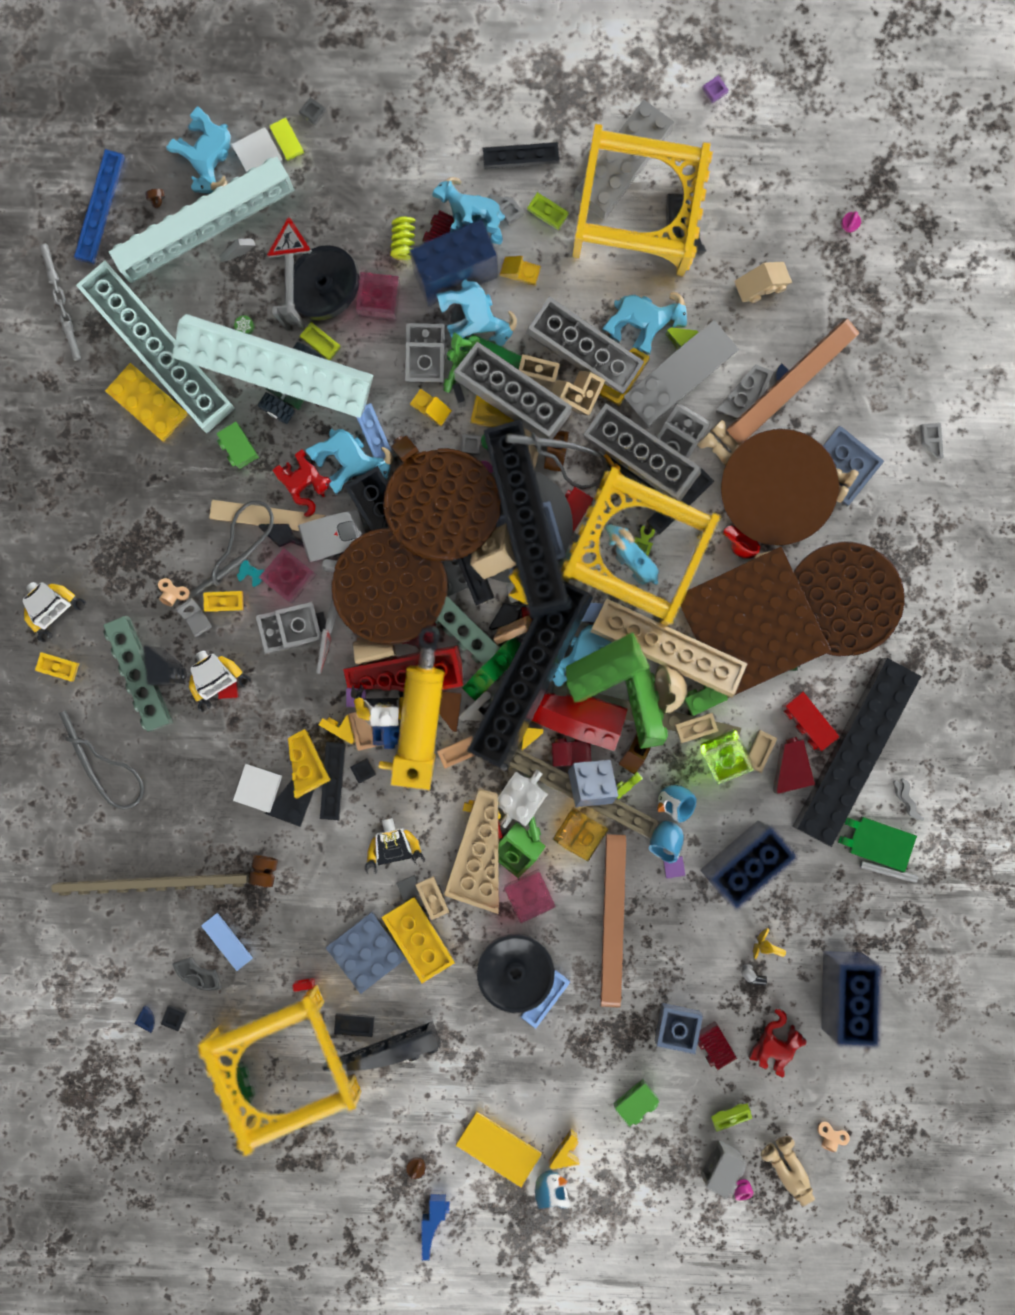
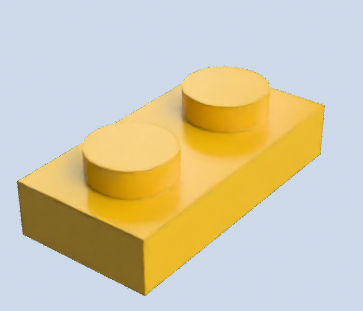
(223, 601)
(57, 667)

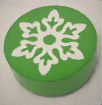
(244, 324)

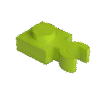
(642, 542)
(624, 787)

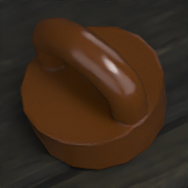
(155, 194)
(416, 1168)

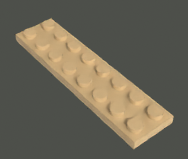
(671, 648)

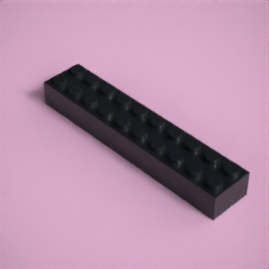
(526, 521)
(528, 680)
(857, 751)

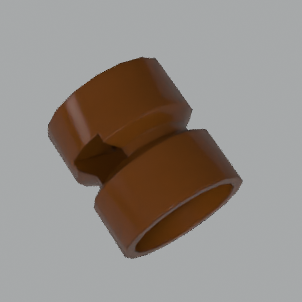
(263, 871)

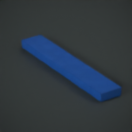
(99, 206)

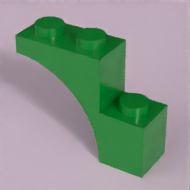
(492, 669)

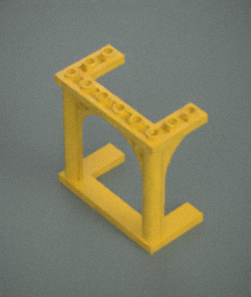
(677, 250)
(580, 571)
(249, 1133)

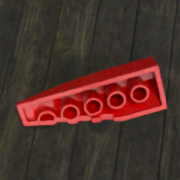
(391, 672)
(586, 720)

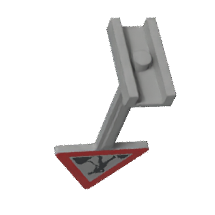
(287, 244)
(328, 565)

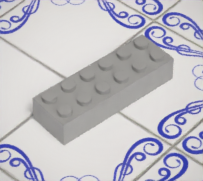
(618, 170)
(512, 392)
(642, 453)

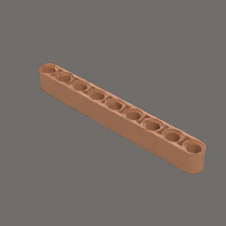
(792, 381)
(613, 920)

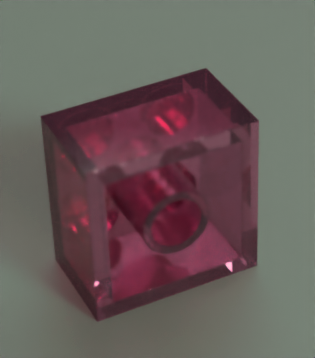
(378, 296)
(287, 575)
(529, 896)

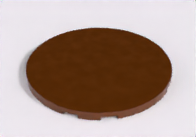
(780, 486)
(442, 504)
(386, 589)
(852, 595)

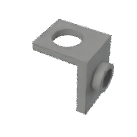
(195, 618)

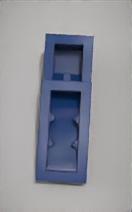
(438, 1209)

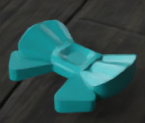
(246, 569)

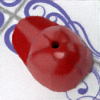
(741, 544)

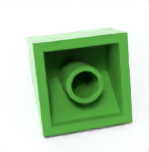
(518, 850)

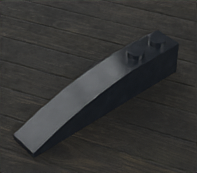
(368, 496)
(393, 1049)

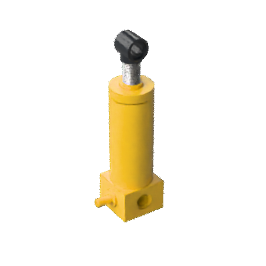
(418, 720)

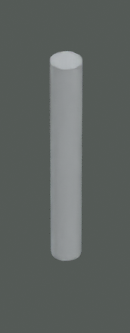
(889, 871)

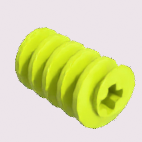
(401, 236)

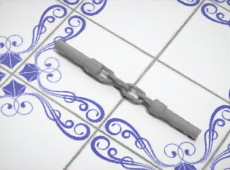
(53, 279)

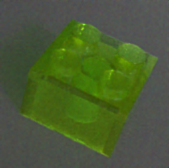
(727, 757)

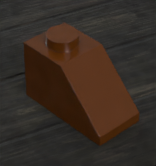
(404, 448)
(560, 453)
(450, 708)
(634, 756)

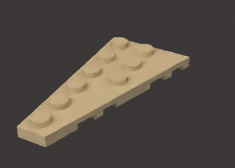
(477, 862)

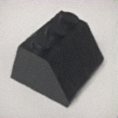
(162, 667)

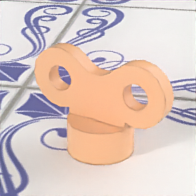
(171, 593)
(831, 1137)

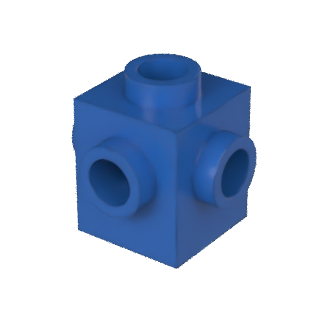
(386, 736)

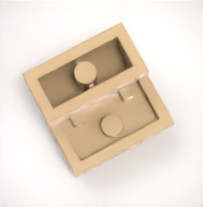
(540, 370)

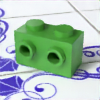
(237, 445)
(703, 699)
(636, 1103)

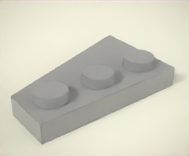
(746, 392)

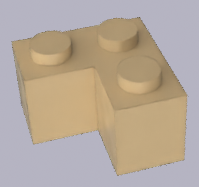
(763, 280)
(582, 393)

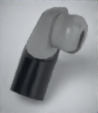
(751, 977)

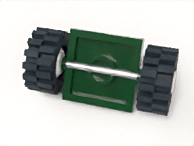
(276, 406)

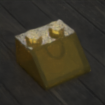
(580, 834)

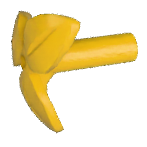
(765, 946)

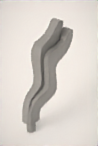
(902, 793)

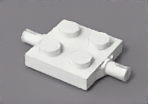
(521, 798)

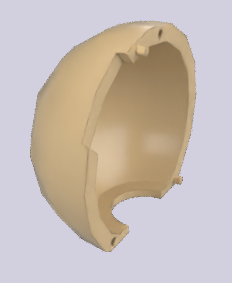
(670, 687)

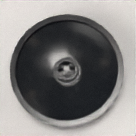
(324, 282)
(515, 973)

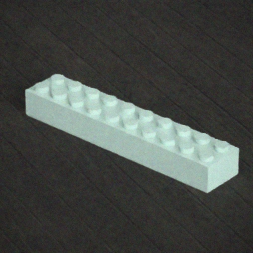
(202, 220)
(154, 346)
(272, 365)

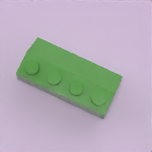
(605, 667)
(646, 710)

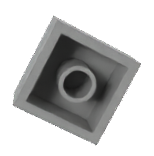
(723, 1169)

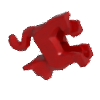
(300, 479)
(772, 1046)

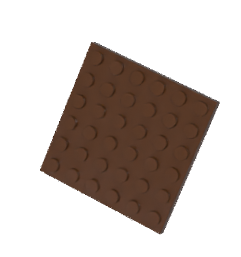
(756, 618)

